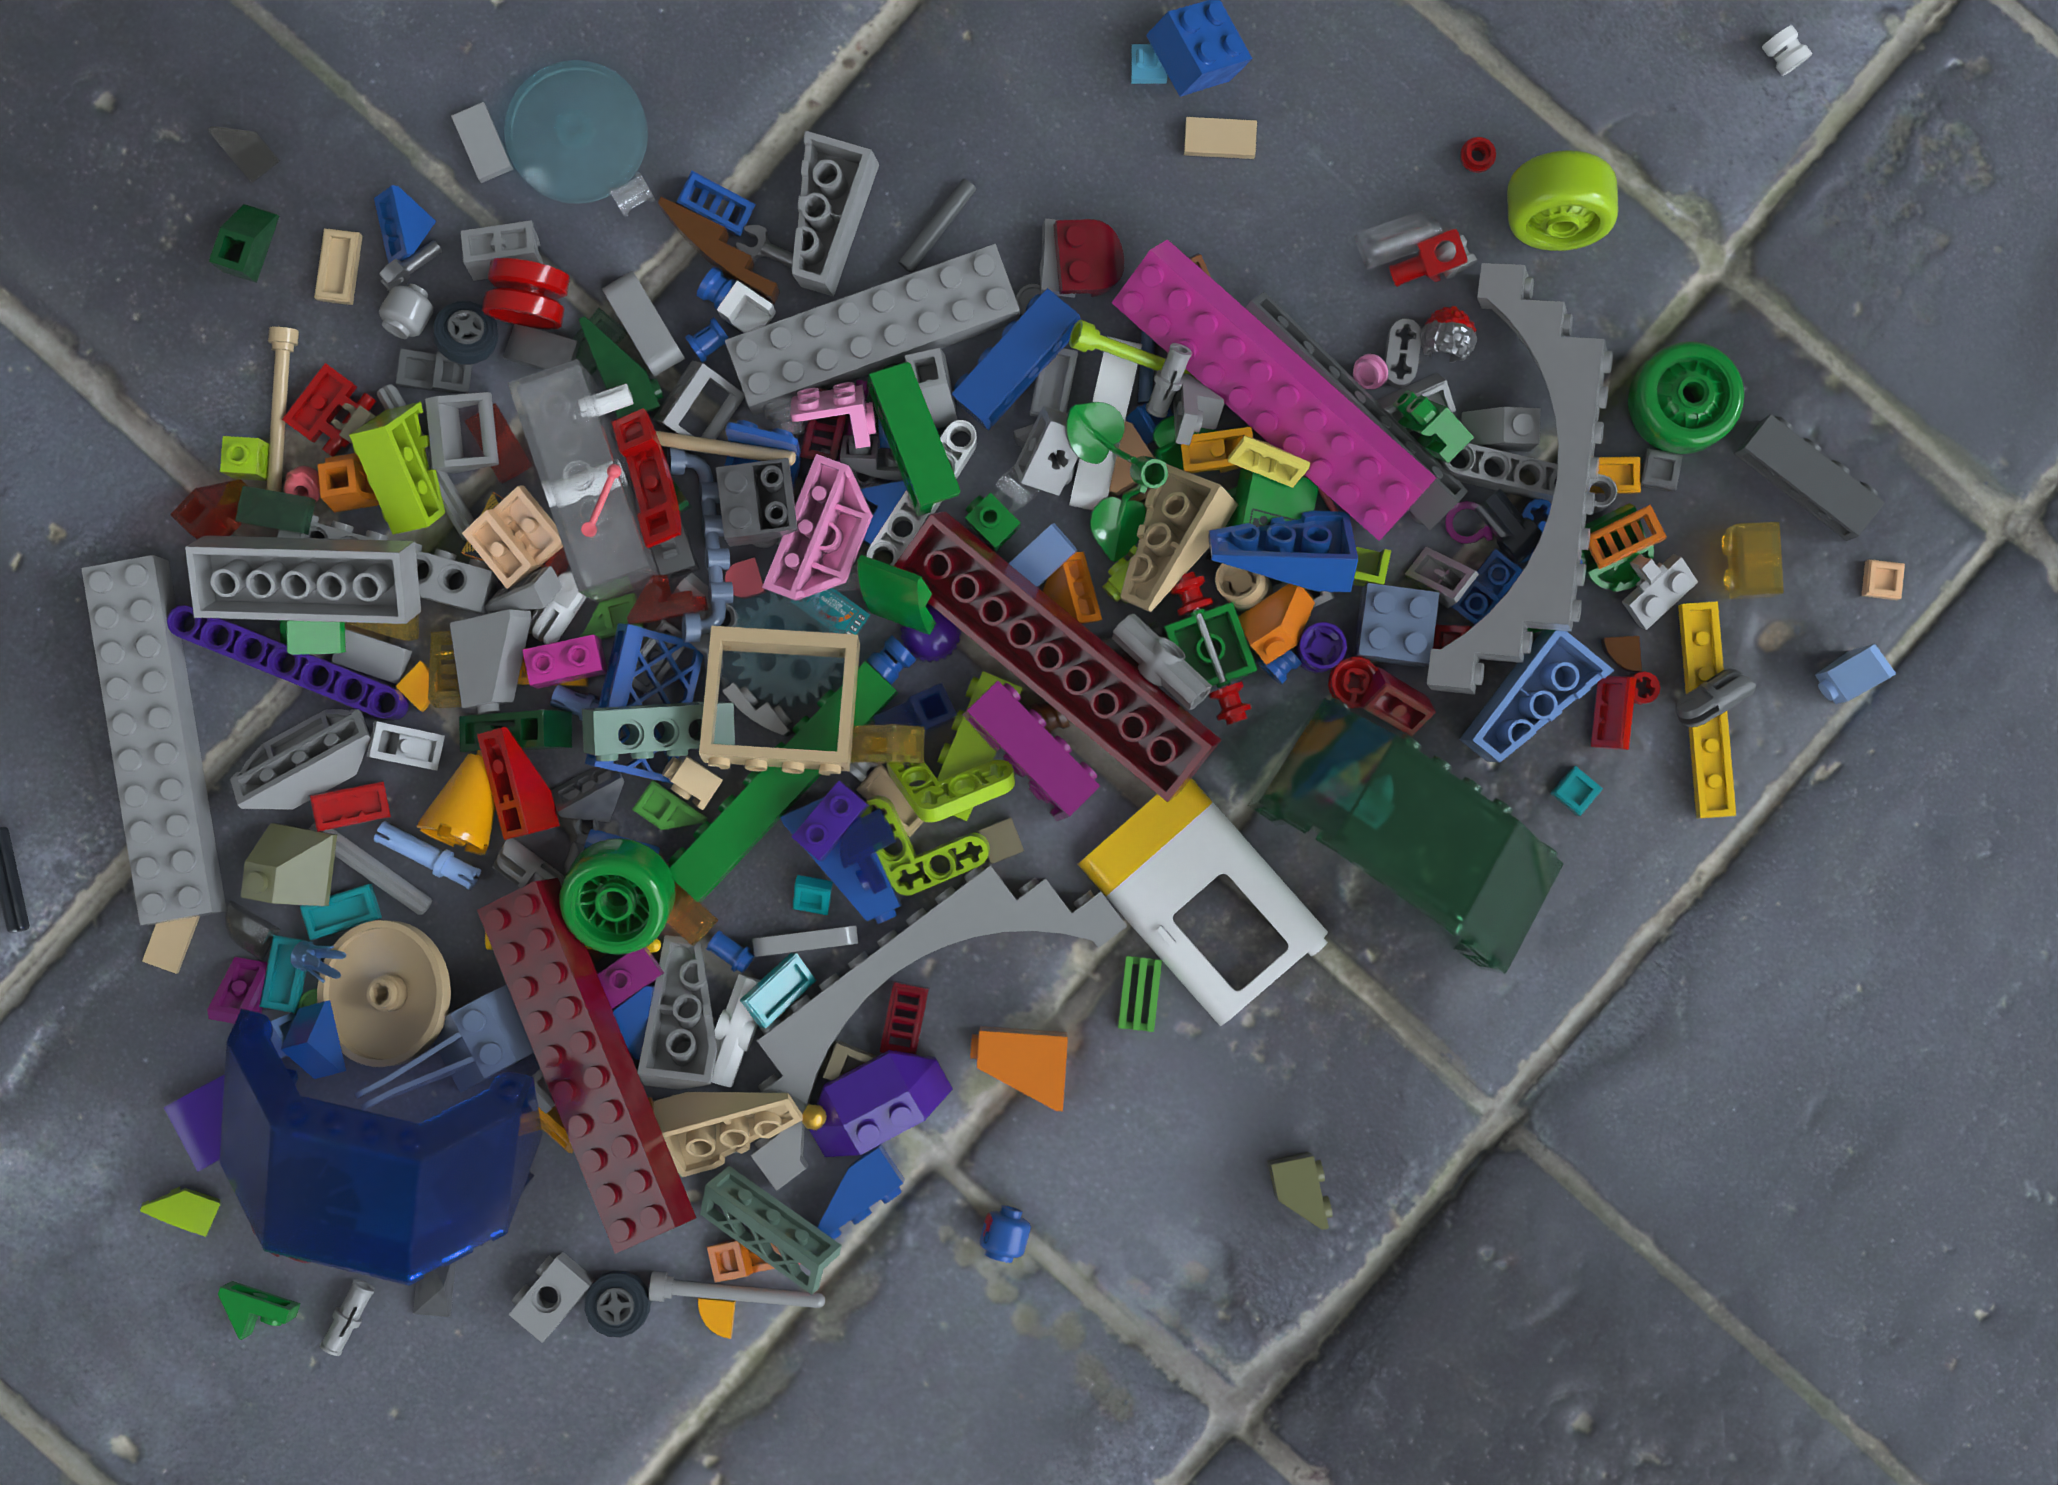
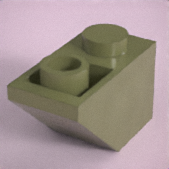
(1298, 1187)

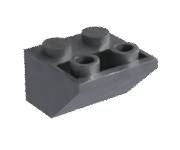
(756, 501)

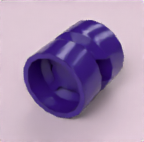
(1321, 647)

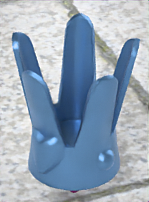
(308, 957)

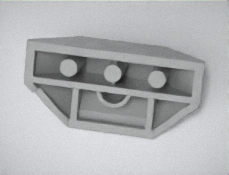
(303, 761)

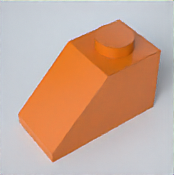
(1277, 621)

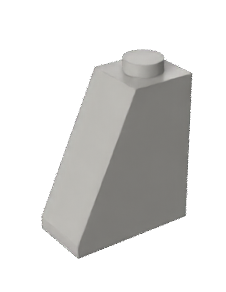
(489, 657)

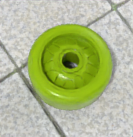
(1562, 200)

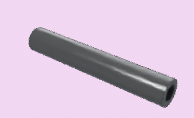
(937, 225)

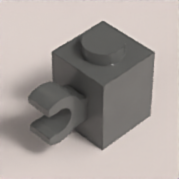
(676, 556)

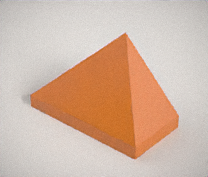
(1073, 589)

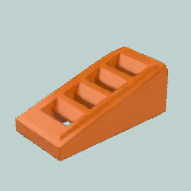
(1653, 524)

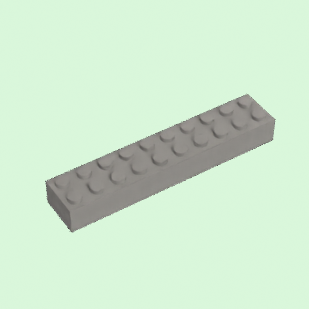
(153, 741)

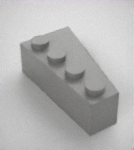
(830, 207)

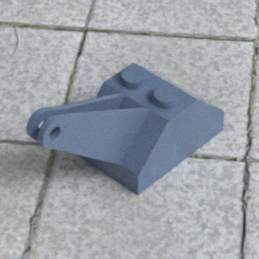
(473, 1044)

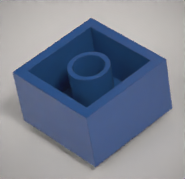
(1198, 46)

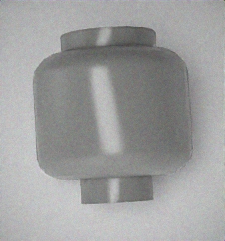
(406, 311)

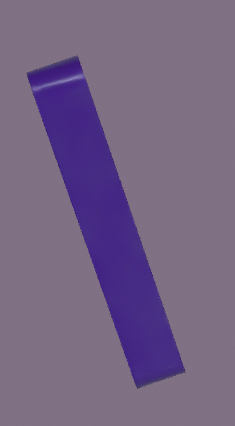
(272, 658)

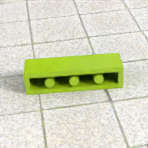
(968, 746)

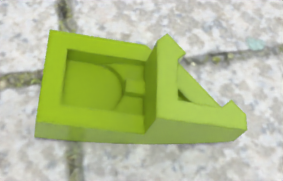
(184, 1210)

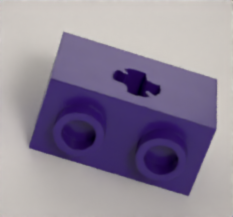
(830, 821)

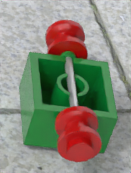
(1213, 646)

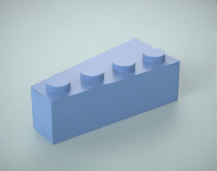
(1534, 694)

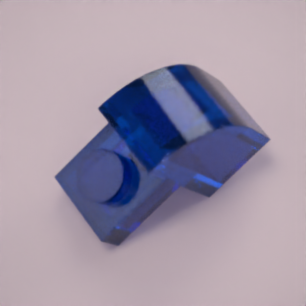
(926, 709)
(859, 845)

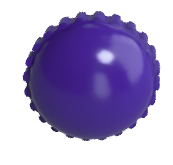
(937, 644)

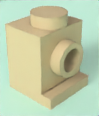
(692, 779)

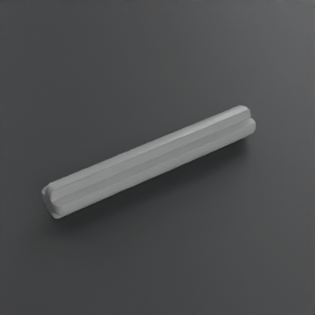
(379, 874)

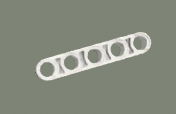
(1114, 388)
(904, 509)

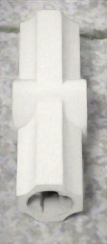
(733, 1034)

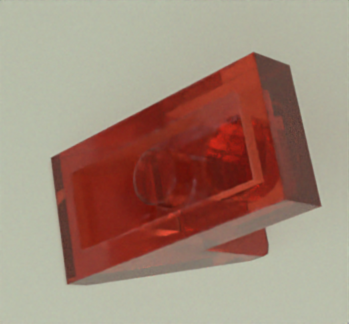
(659, 604)

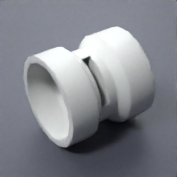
(1791, 57)

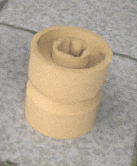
(1242, 587)

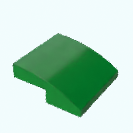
(895, 594)

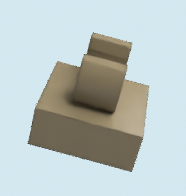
(358, 418)

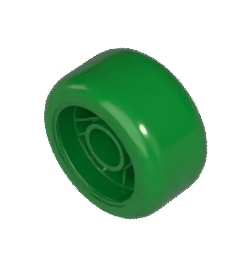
(1664, 414)
(617, 896)

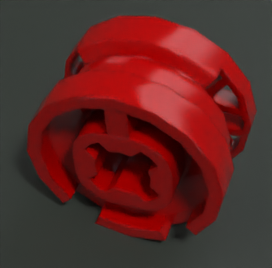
(1351, 680)

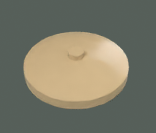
(388, 993)

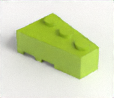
(398, 468)

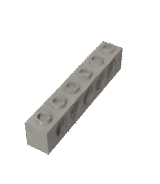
(472, 596)

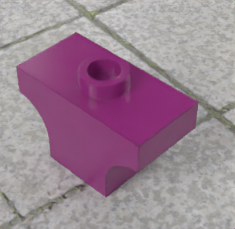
(629, 976)

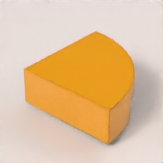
(415, 686)
(718, 1315)

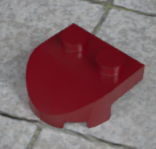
(1087, 256)

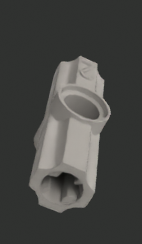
(1161, 661)

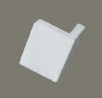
(745, 309)

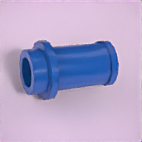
(730, 952)

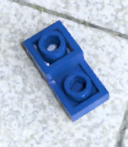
(1488, 588)

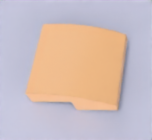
(514, 537)

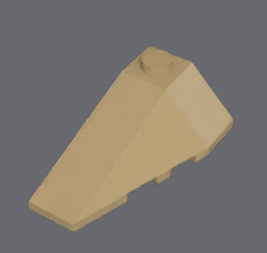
(1174, 534)
(712, 1125)

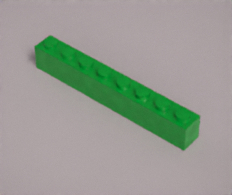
(771, 792)

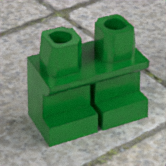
(1440, 429)

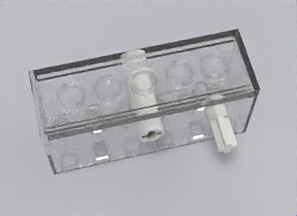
(571, 450)

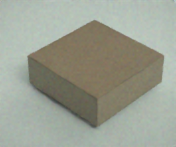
(1002, 840)

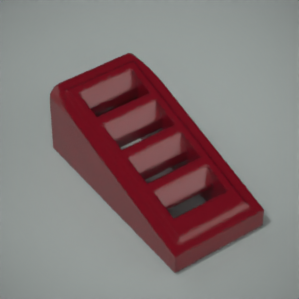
(835, 444)
(907, 990)

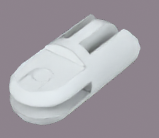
(551, 622)

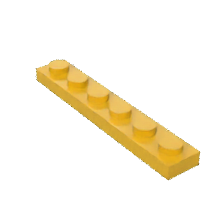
(1709, 741)

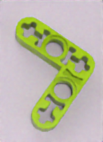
(937, 792)
(910, 861)

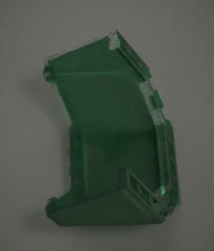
(1413, 830)

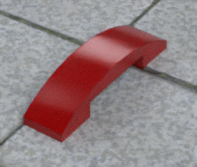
(650, 477)

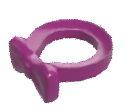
(1482, 533)

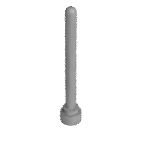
(665, 1286)

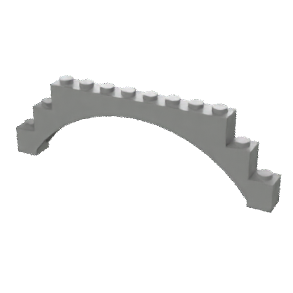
(1548, 585)
(976, 909)

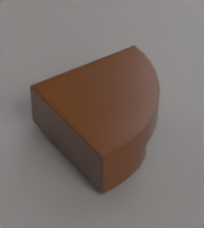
(1624, 652)

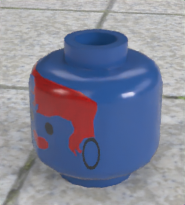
(1005, 1234)

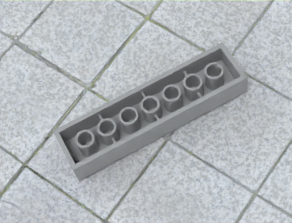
(874, 328)

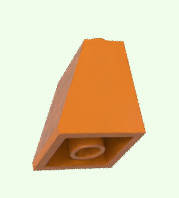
(1024, 1060)

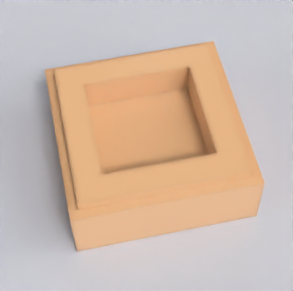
(1883, 579)

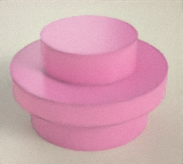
(1370, 371)

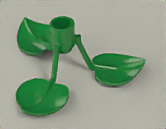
(1091, 433)

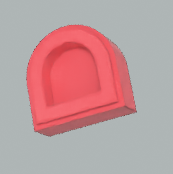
(745, 579)

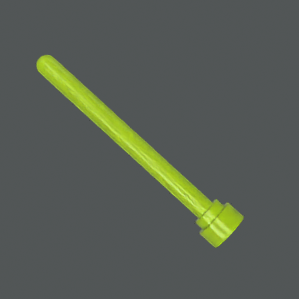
(1086, 337)

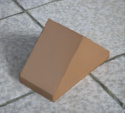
(1135, 446)

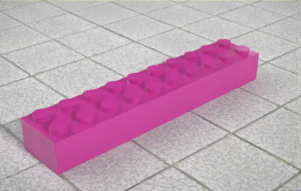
(1273, 389)

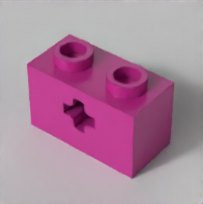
(565, 661)

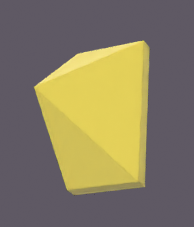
(1268, 461)

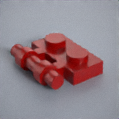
(319, 406)

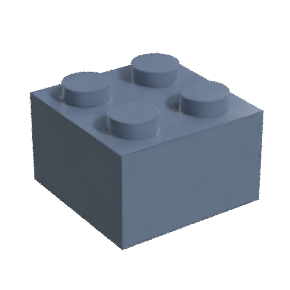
(1396, 625)

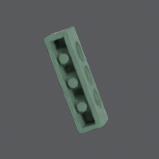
(603, 725)

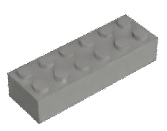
(304, 579)

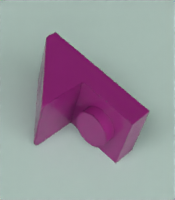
(239, 989)

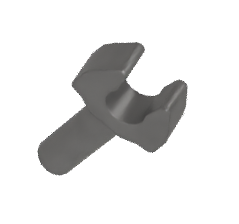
(764, 247)
(399, 272)

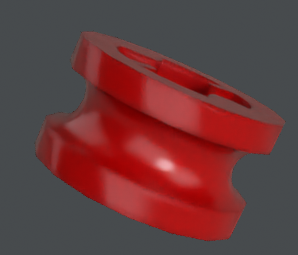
(1652, 684)

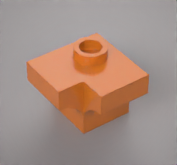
(345, 484)

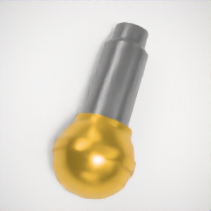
(813, 1115)

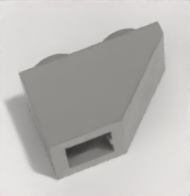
(935, 383)

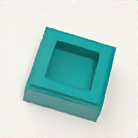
(1576, 791)
(812, 895)

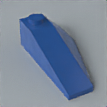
(1305, 552)

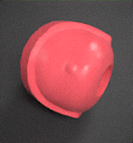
(303, 482)

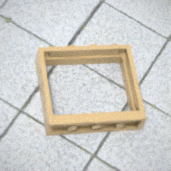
(790, 643)

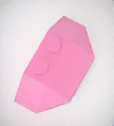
(830, 532)

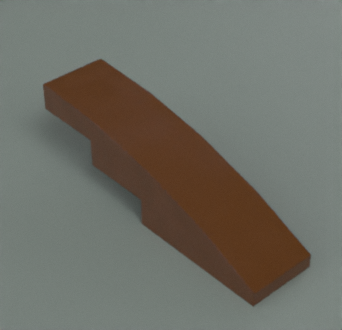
(711, 242)

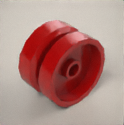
(526, 293)

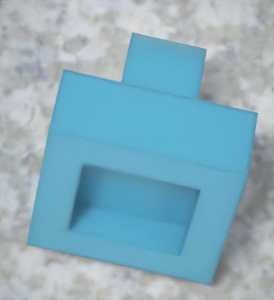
(1146, 66)

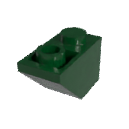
(244, 242)

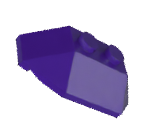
(878, 1102)

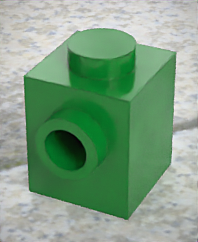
(991, 521)

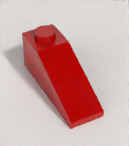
(518, 790)

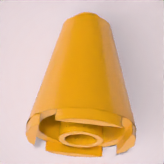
(463, 808)

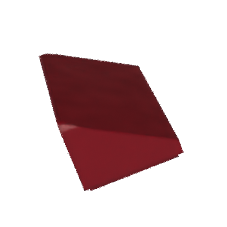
(1397, 703)

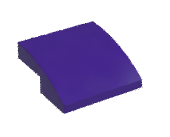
(199, 1122)

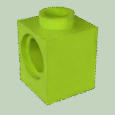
(244, 458)

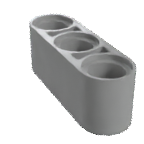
(643, 323)

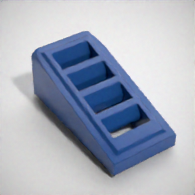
(709, 187)

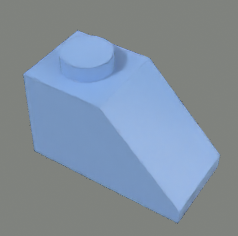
(1854, 674)

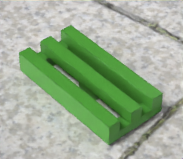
(1136, 1024)

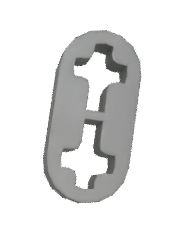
(1410, 354)

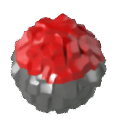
(1449, 332)

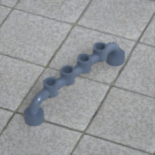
(716, 558)

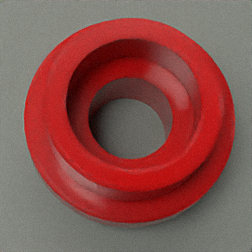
(1482, 145)

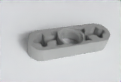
(805, 941)

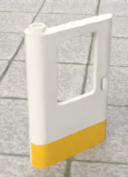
(1167, 859)

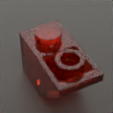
(210, 509)

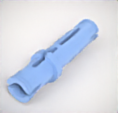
(441, 862)

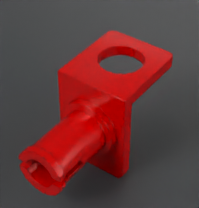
(1427, 262)

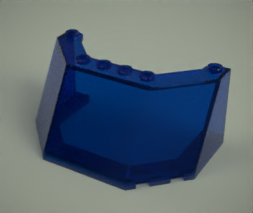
(367, 1185)

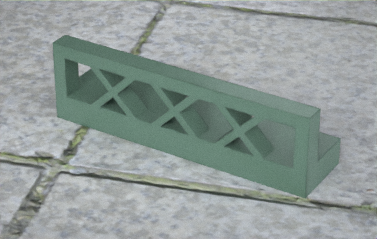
(769, 1223)

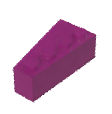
(1032, 750)

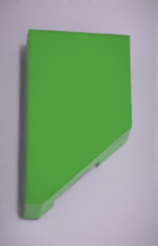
(609, 614)
(666, 809)

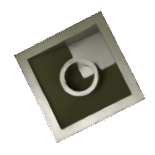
(290, 867)

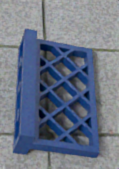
(619, 681)

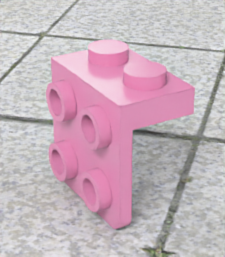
(843, 399)

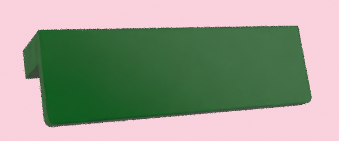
(912, 437)

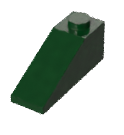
(620, 369)
(530, 729)

